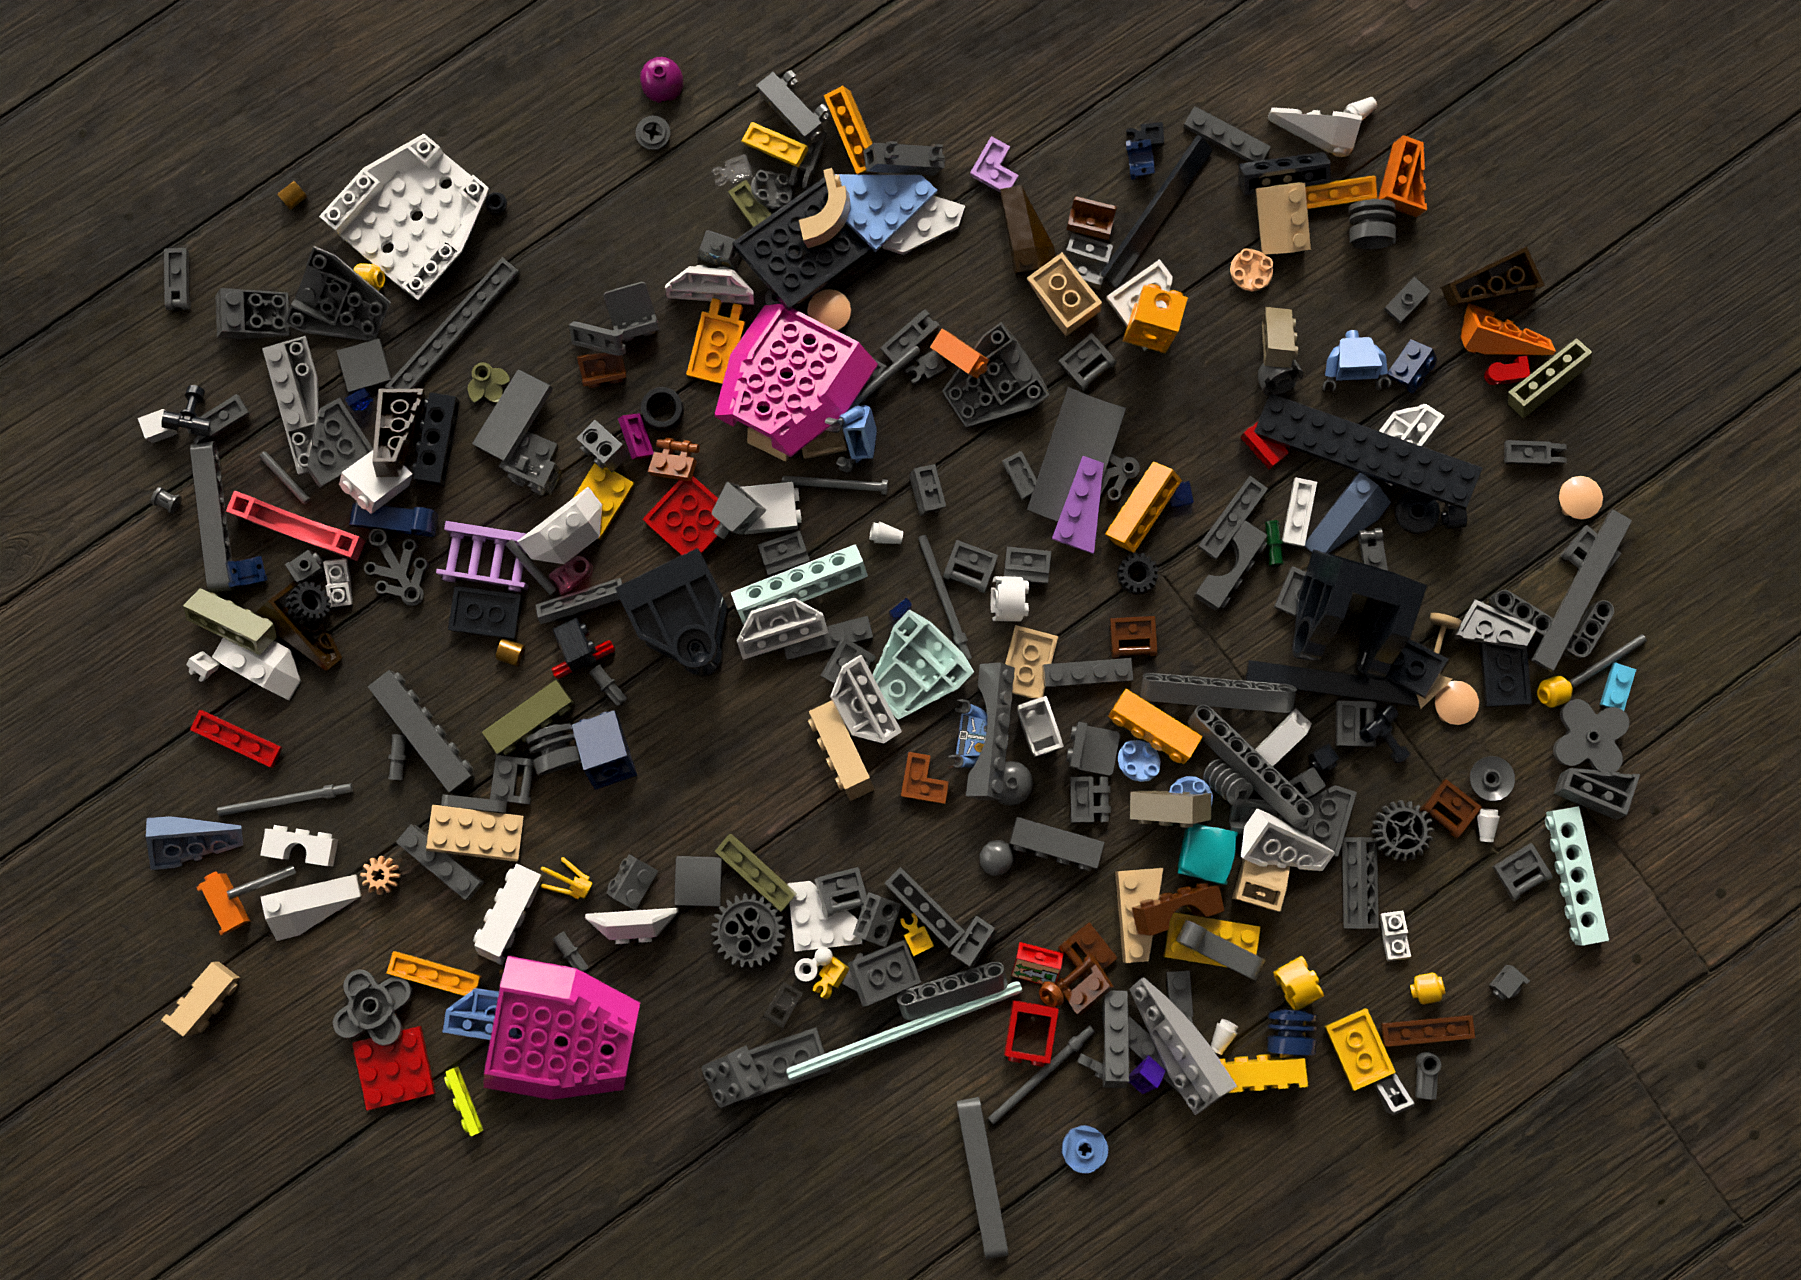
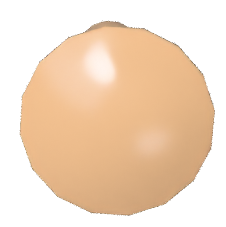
(1251, 270)
(830, 308)
(1580, 497)
(1457, 703)

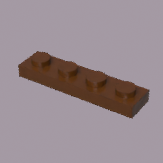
(1427, 1030)

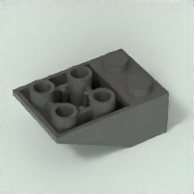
(251, 314)

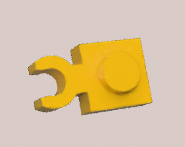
(918, 937)
(831, 976)

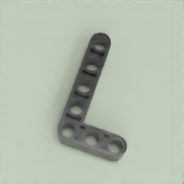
(1579, 636)

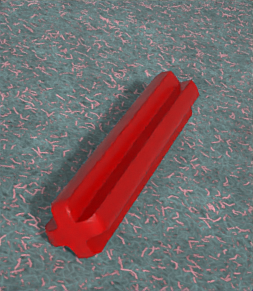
(602, 650)

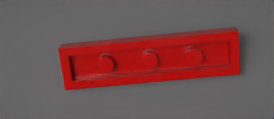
(236, 738)

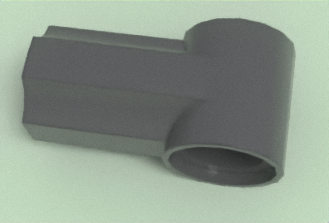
(1427, 1078)

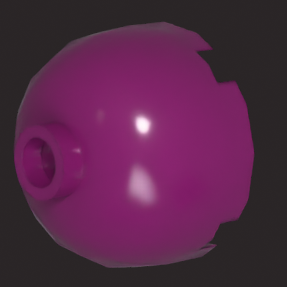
(661, 79)

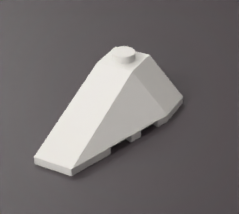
(1277, 843)

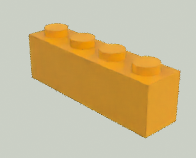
(850, 126)
(1143, 507)
(1154, 726)

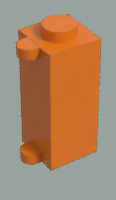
(960, 353)
(228, 912)

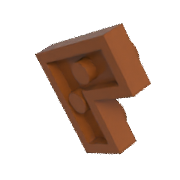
(916, 783)

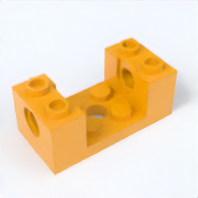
(1155, 326)

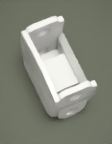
(1039, 726)

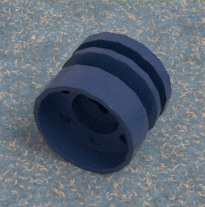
(1292, 1033)

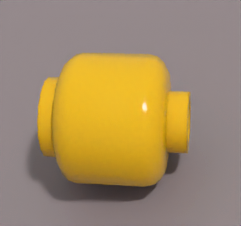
(372, 274)
(1554, 691)
(1428, 988)

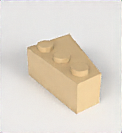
(203, 1000)

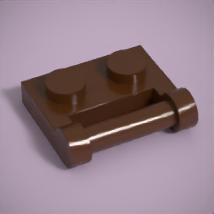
(1133, 629)
(1456, 803)
(1090, 943)
(1089, 990)

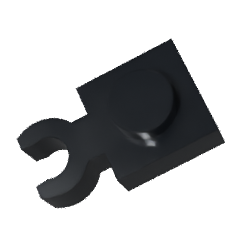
(1150, 131)

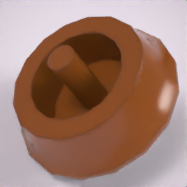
(1051, 994)

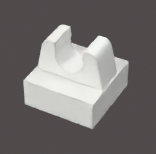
(203, 665)

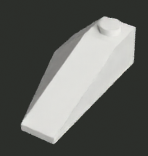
(1330, 133)
(299, 909)

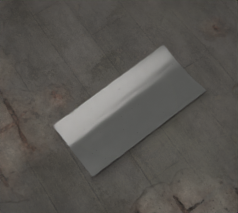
(1082, 429)

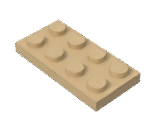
(474, 833)

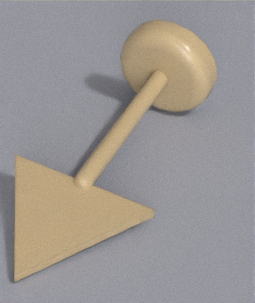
(1444, 622)

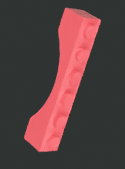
(295, 526)

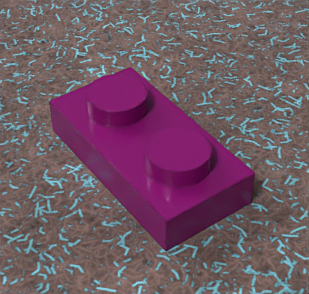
(636, 436)

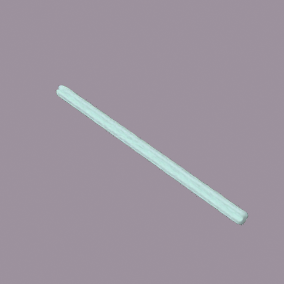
(899, 1032)

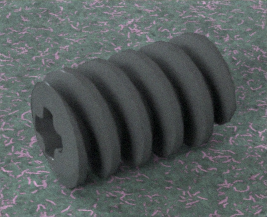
(1227, 782)

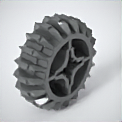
(1419, 840)

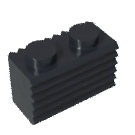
(574, 644)

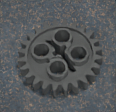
(731, 942)

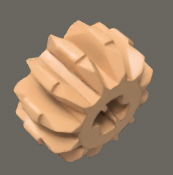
(380, 884)

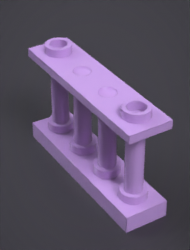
(479, 535)

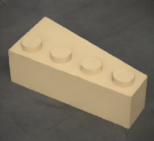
(841, 749)
(1131, 889)

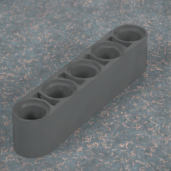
(952, 990)

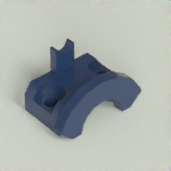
(1140, 158)
(246, 572)

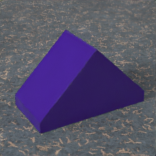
(1146, 1075)

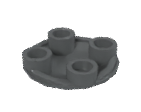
(771, 189)

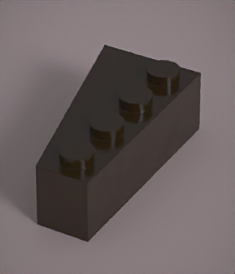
(1502, 278)
(395, 428)

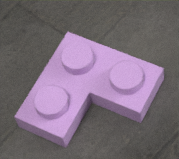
(989, 168)

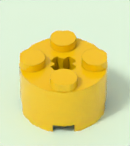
(1298, 983)

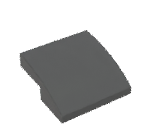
(1088, 258)
(698, 881)

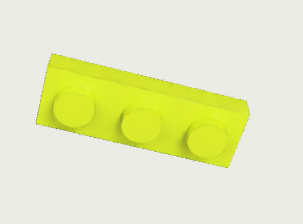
(463, 1101)

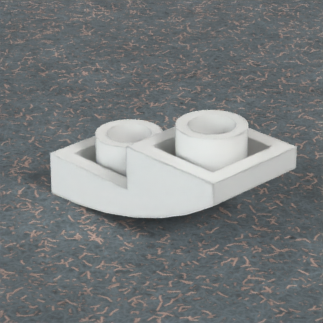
(338, 582)
(1394, 936)

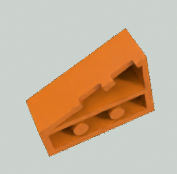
(1404, 177)

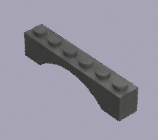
(987, 775)

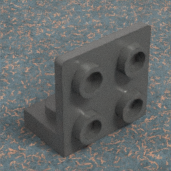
(546, 482)

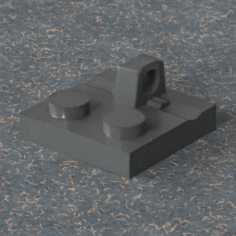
(531, 454)

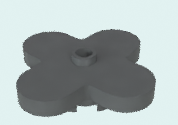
(1577, 745)
(364, 993)

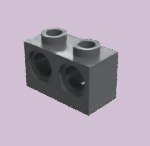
(602, 447)
(877, 919)
(974, 942)

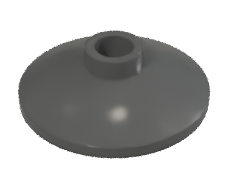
(1502, 776)

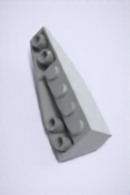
(296, 393)
(1182, 1049)

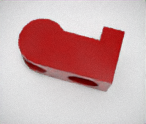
(1508, 373)

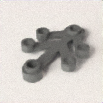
(1119, 471)
(398, 570)

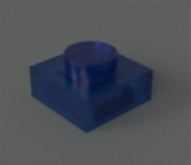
(359, 400)
(1182, 495)
(899, 610)

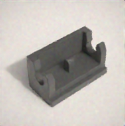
(927, 489)

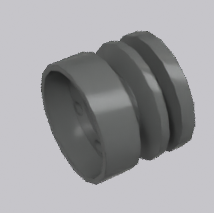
(1372, 224)
(554, 749)

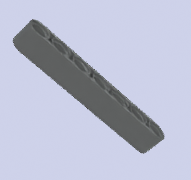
(211, 515)
(1218, 692)
(1257, 774)
(982, 1178)

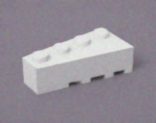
(507, 913)

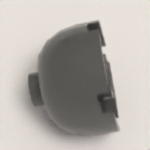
(1278, 379)
(1016, 784)

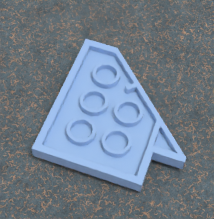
(884, 204)

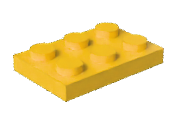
(609, 489)
(1359, 1049)

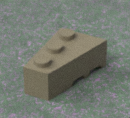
(1170, 807)

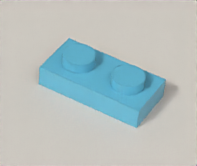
(1617, 686)

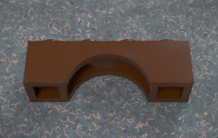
(1155, 915)

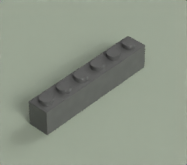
(421, 731)

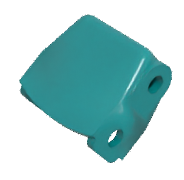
(1207, 853)

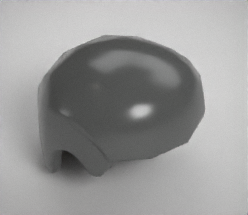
(996, 857)

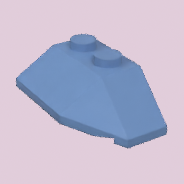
(474, 1015)

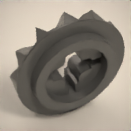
(647, 125)

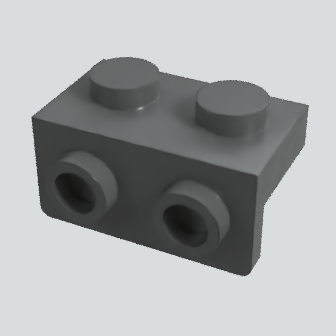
(1242, 813)
(631, 882)

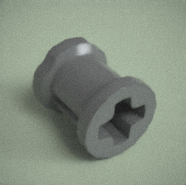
(166, 500)

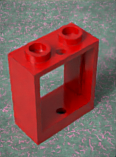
(1015, 1056)

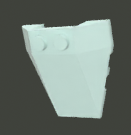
(918, 665)

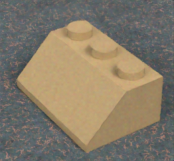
(1283, 218)

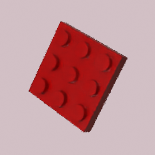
(685, 517)
(394, 1071)

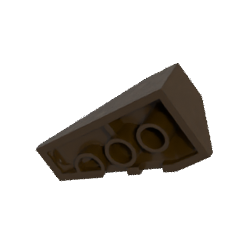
(1026, 234)
(309, 640)

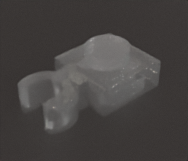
(735, 170)

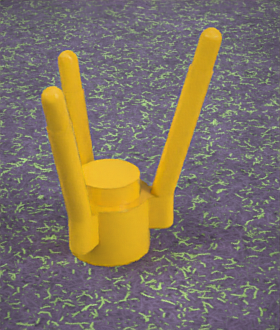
(579, 885)

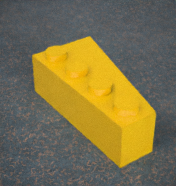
(1266, 1071)

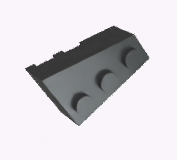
(1598, 791)

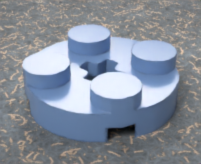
(1092, 1159)

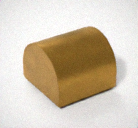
(292, 195)
(509, 652)

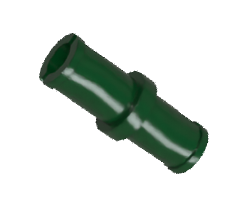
(1274, 543)

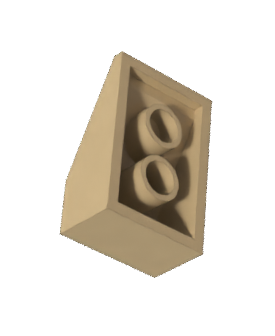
(1064, 294)

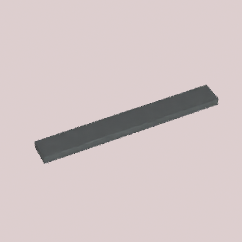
(454, 326)
(1581, 590)

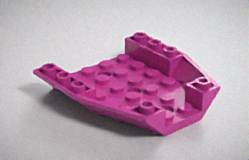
(822, 384)
(551, 1003)

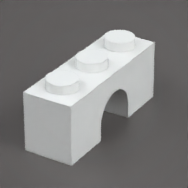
(319, 849)

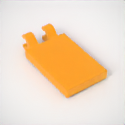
(715, 342)

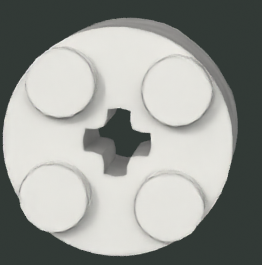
(1009, 599)

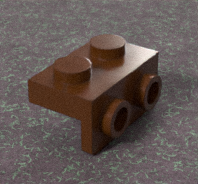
(1091, 218)
(600, 368)

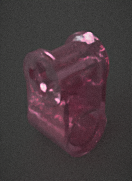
(570, 575)

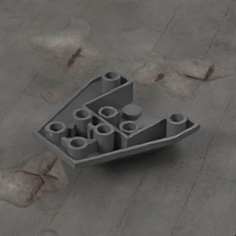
(336, 301)
(1006, 386)

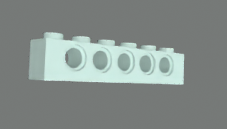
(802, 581)
(1586, 883)

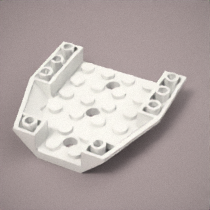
(380, 207)

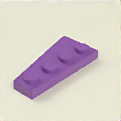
(1080, 513)

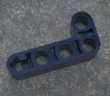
(399, 520)

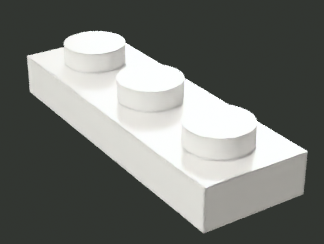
(1299, 512)

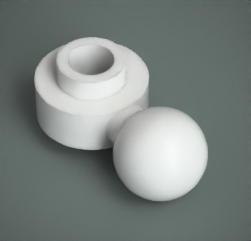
(823, 957)

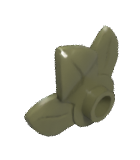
(487, 386)

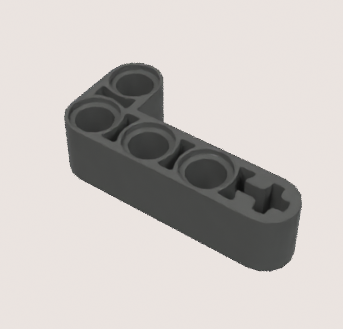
(1220, 950)

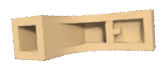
(832, 218)

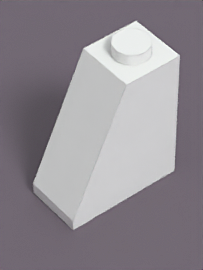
(1284, 737)

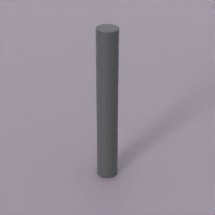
(284, 477)
(530, 566)
(258, 883)

